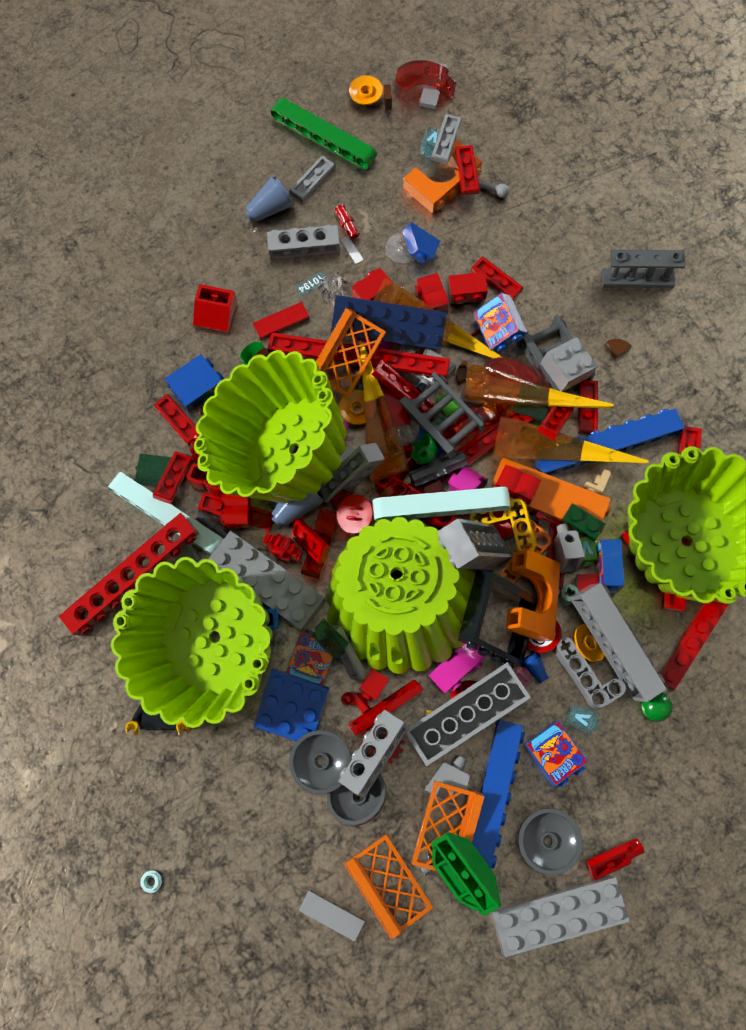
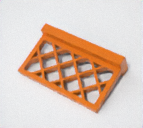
(336, 340)
(467, 825)
(373, 897)

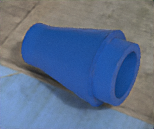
(535, 666)

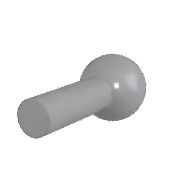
(501, 190)

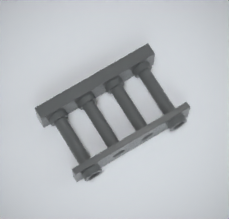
(642, 278)
(536, 355)
(436, 432)

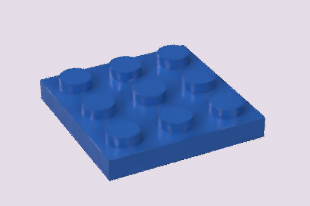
(290, 705)

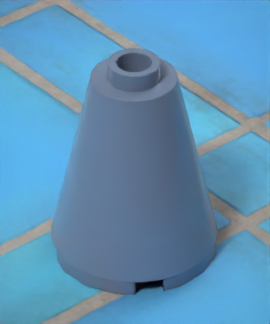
(269, 200)
(289, 512)

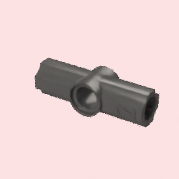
(437, 469)

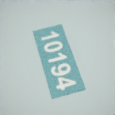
(309, 284)

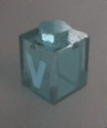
(429, 141)
(582, 719)

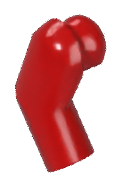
(354, 698)

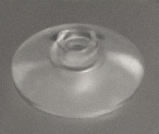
(397, 252)

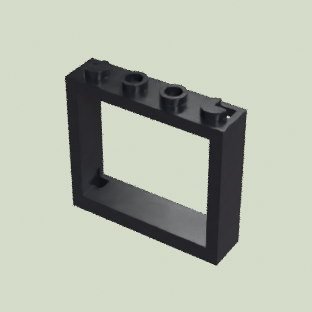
(475, 613)

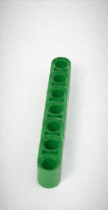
(323, 133)

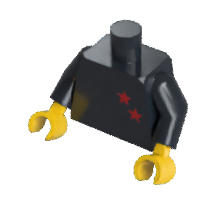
(151, 723)

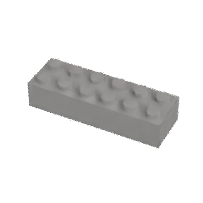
(474, 545)
(273, 584)
(618, 643)
(467, 714)
(559, 916)

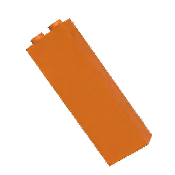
(556, 496)

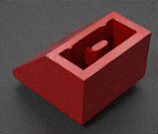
(214, 308)

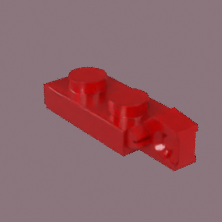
(614, 859)

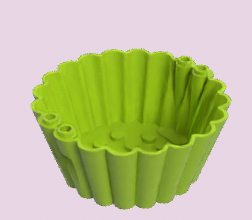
(259, 421)
(699, 500)
(405, 618)
(169, 644)

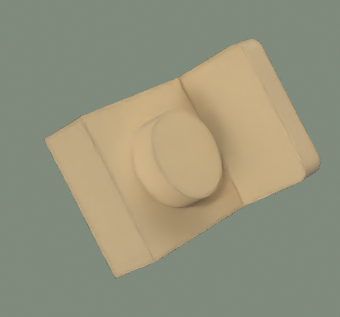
(599, 482)

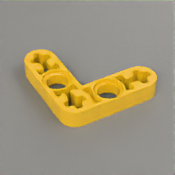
(510, 514)

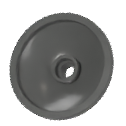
(305, 765)
(347, 809)
(564, 846)

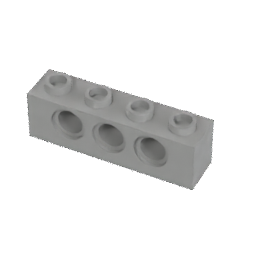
(296, 248)
(352, 470)
(384, 749)

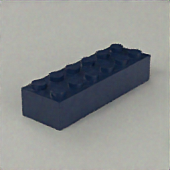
(401, 322)

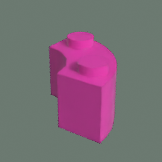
(467, 480)
(451, 671)

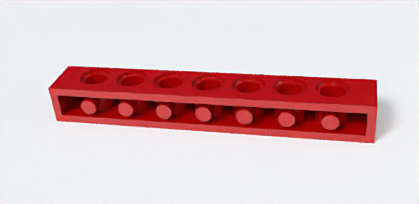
(73, 617)

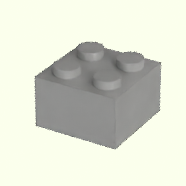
(568, 364)

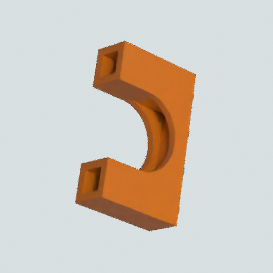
(435, 194)
(545, 576)

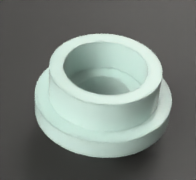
(145, 878)

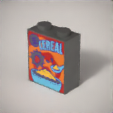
(310, 659)

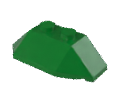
(465, 873)

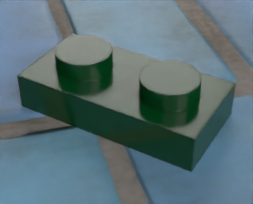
(583, 522)

